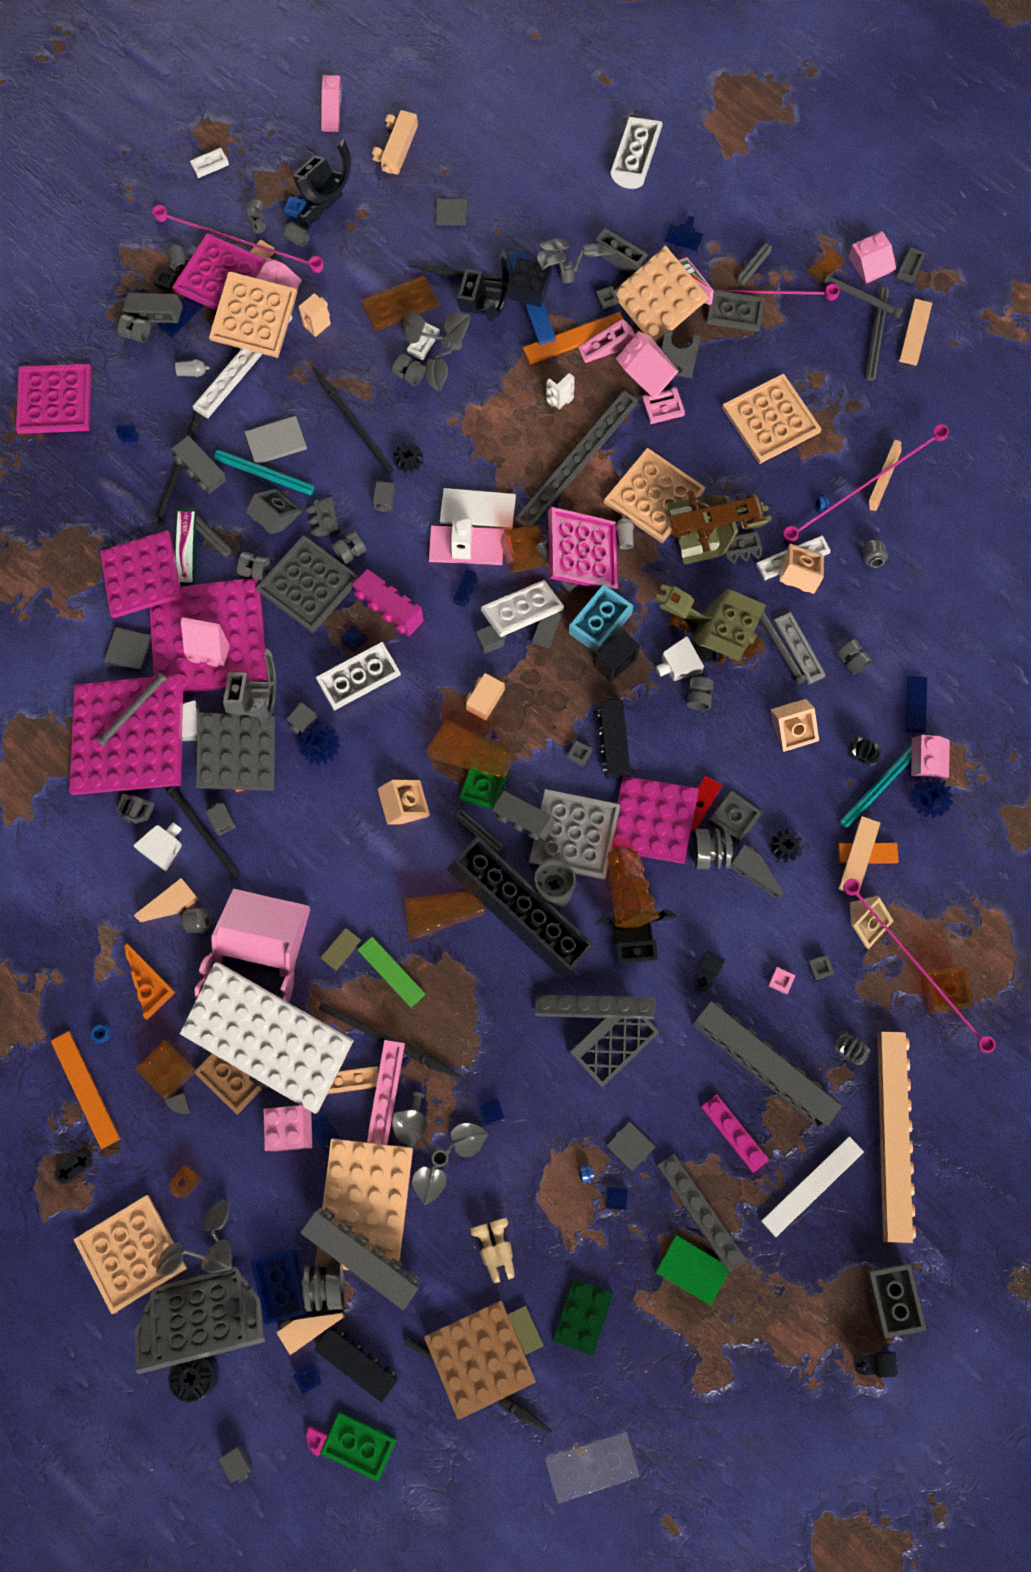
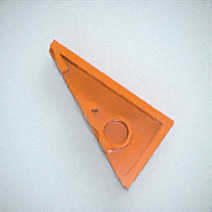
(150, 986)

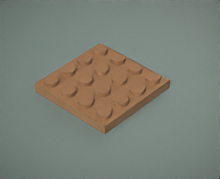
(479, 1360)

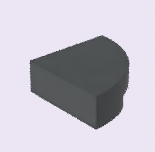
(178, 1104)

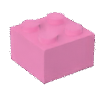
(287, 1128)

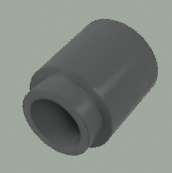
(296, 234)
(176, 258)

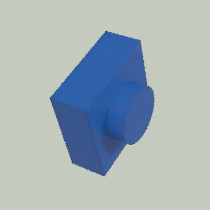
(294, 207)

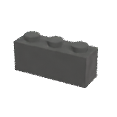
(625, 256)
(154, 307)
(198, 465)
(523, 816)

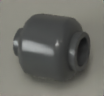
(874, 553)
(196, 920)

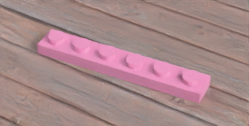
(386, 1092)

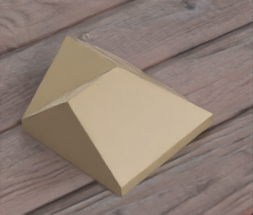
(865, 923)

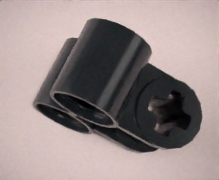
(710, 968)
(881, 1364)

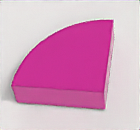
(315, 1440)

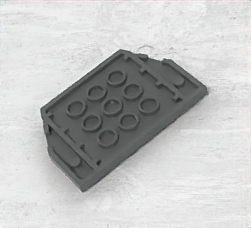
(197, 1320)

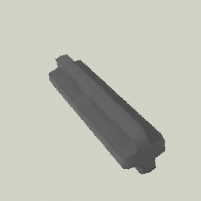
(754, 264)
(213, 538)
(479, 831)

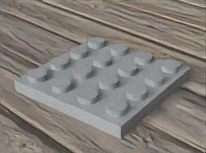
(580, 835)

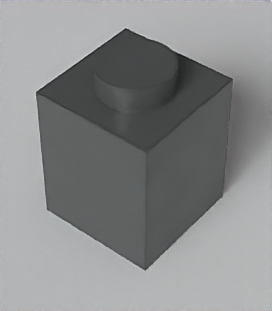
(384, 496)
(489, 639)
(301, 719)
(220, 818)
(236, 1464)

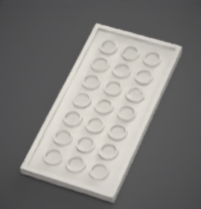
(266, 1037)

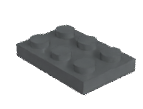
(736, 311)

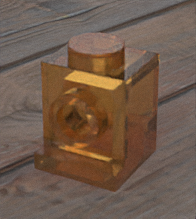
(192, 1180)

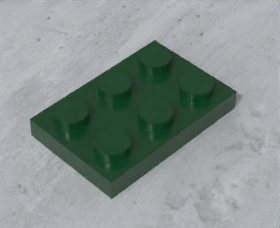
(583, 1317)

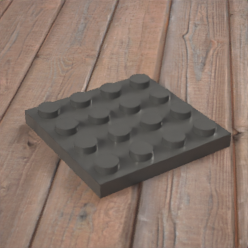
(307, 584)
(235, 752)

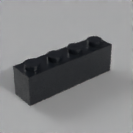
(614, 739)
(356, 1364)

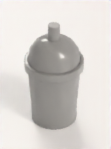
(191, 368)
(625, 533)

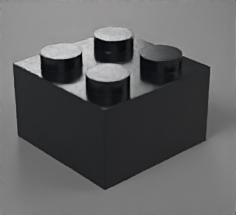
(529, 282)
(617, 655)

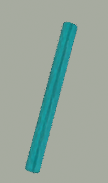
(264, 472)
(877, 788)

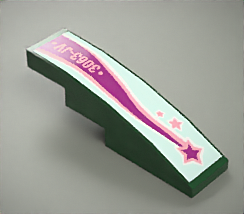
(186, 545)

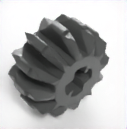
(851, 1049)

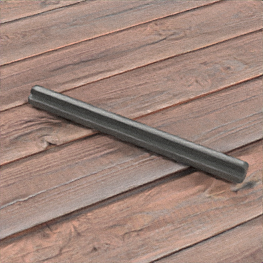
(876, 337)

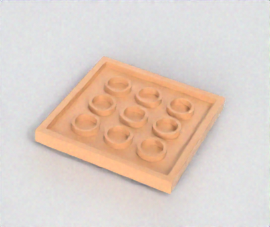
(660, 295)
(253, 314)
(771, 418)
(646, 492)
(125, 1253)

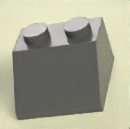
(273, 510)

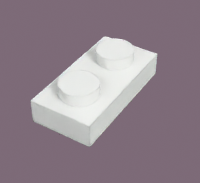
(209, 162)
(423, 346)

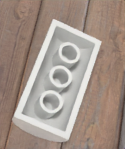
(635, 152)
(358, 676)

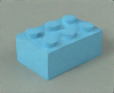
(600, 619)

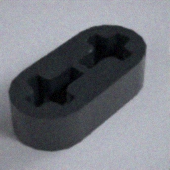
(76, 1171)

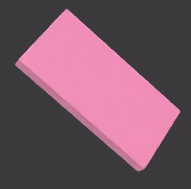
(484, 550)

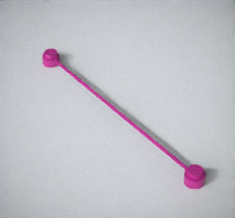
(161, 214)
(831, 292)
(940, 433)
(985, 1044)

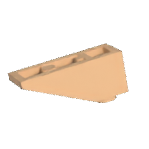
(170, 902)
(302, 1330)

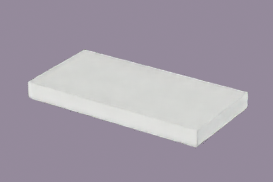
(484, 508)
(522, 608)

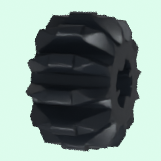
(408, 458)
(864, 751)
(792, 842)

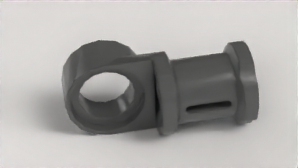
(254, 213)

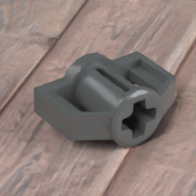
(134, 809)

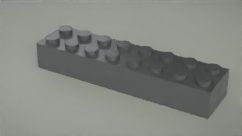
(767, 1065)

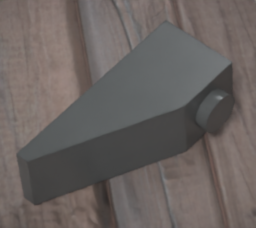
(753, 868)

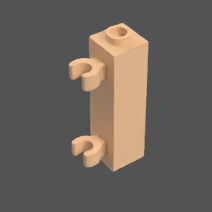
(398, 143)

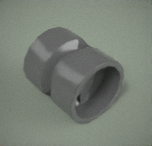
(134, 328)
(409, 370)
(342, 548)
(249, 565)
(854, 657)
(700, 693)

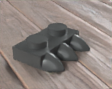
(325, 517)
(743, 546)

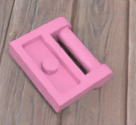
(665, 409)

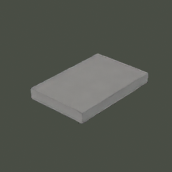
(275, 440)

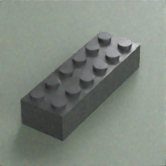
(361, 1257)

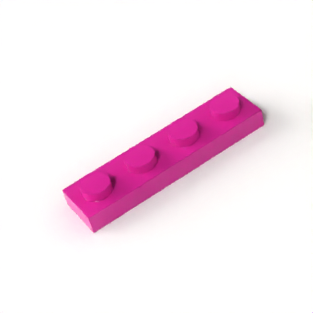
(735, 1133)

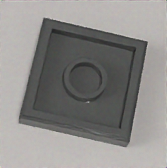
(128, 649)
(735, 815)

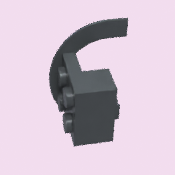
(251, 698)

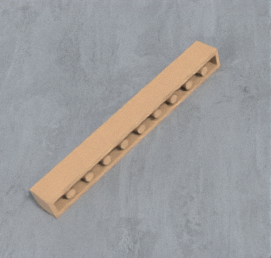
(894, 1137)

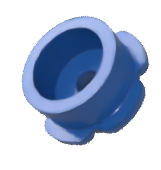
(821, 503)
(97, 1030)
(586, 1173)

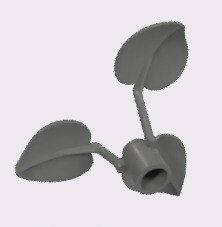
(549, 256)
(455, 326)
(428, 1182)
(218, 1256)

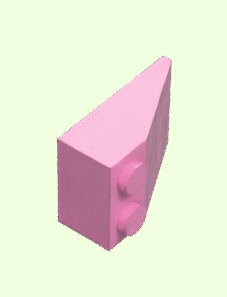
(647, 364)
(204, 642)

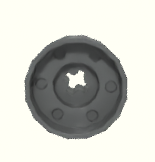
(712, 849)
(555, 874)
(323, 1287)

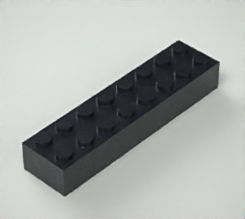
(520, 907)

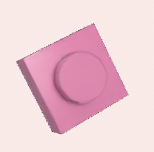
(781, 980)

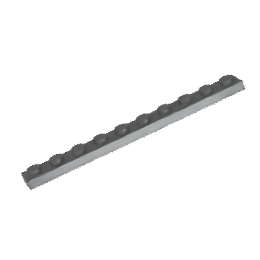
(576, 460)

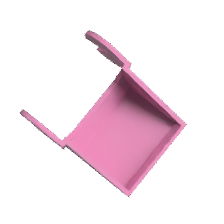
(259, 932)

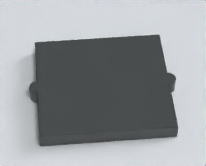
(451, 212)
(630, 1146)

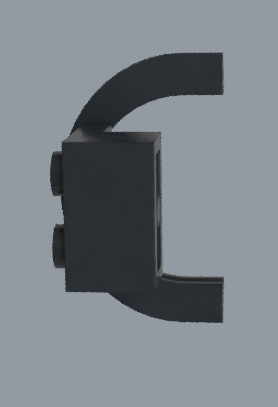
(317, 179)
(482, 295)
(636, 944)

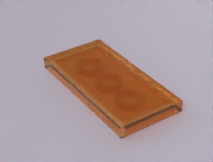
(394, 304)

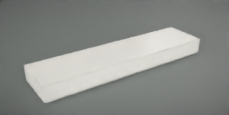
(771, 566)

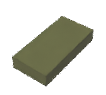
(340, 949)
(525, 1330)

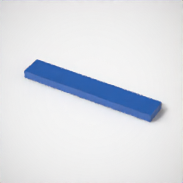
(538, 316)

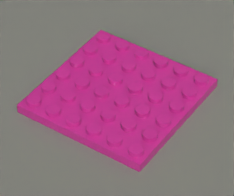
(238, 611)
(142, 751)

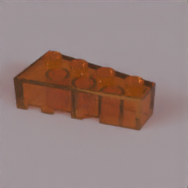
(461, 747)
(629, 889)
(440, 911)

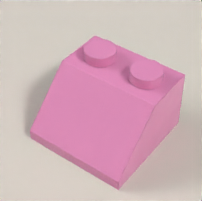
(873, 257)
(279, 274)
(930, 756)

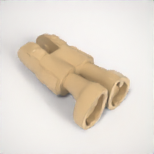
(495, 1255)

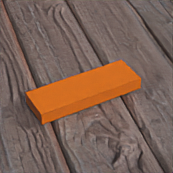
(880, 853)

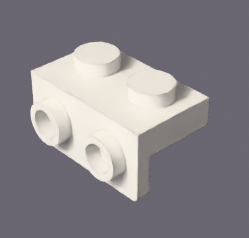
(560, 393)

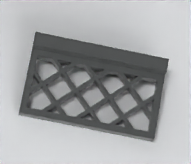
(596, 1033)

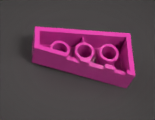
(388, 603)

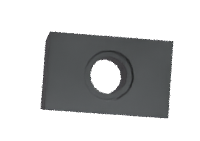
(682, 359)

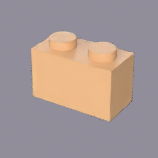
(315, 314)
(485, 696)

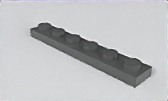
(595, 1006)
(701, 1213)

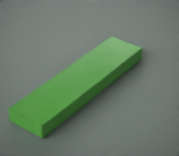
(391, 972)

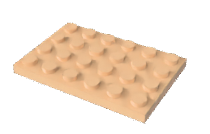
(369, 1191)

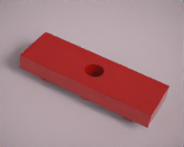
(707, 793)

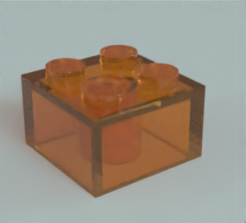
(521, 550)
(953, 984)
(166, 1069)

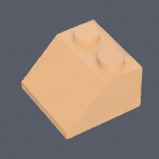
(802, 569)
(795, 724)
(403, 801)

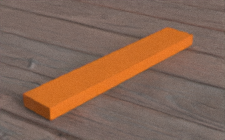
(569, 339)
(85, 1090)

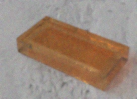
(826, 266)

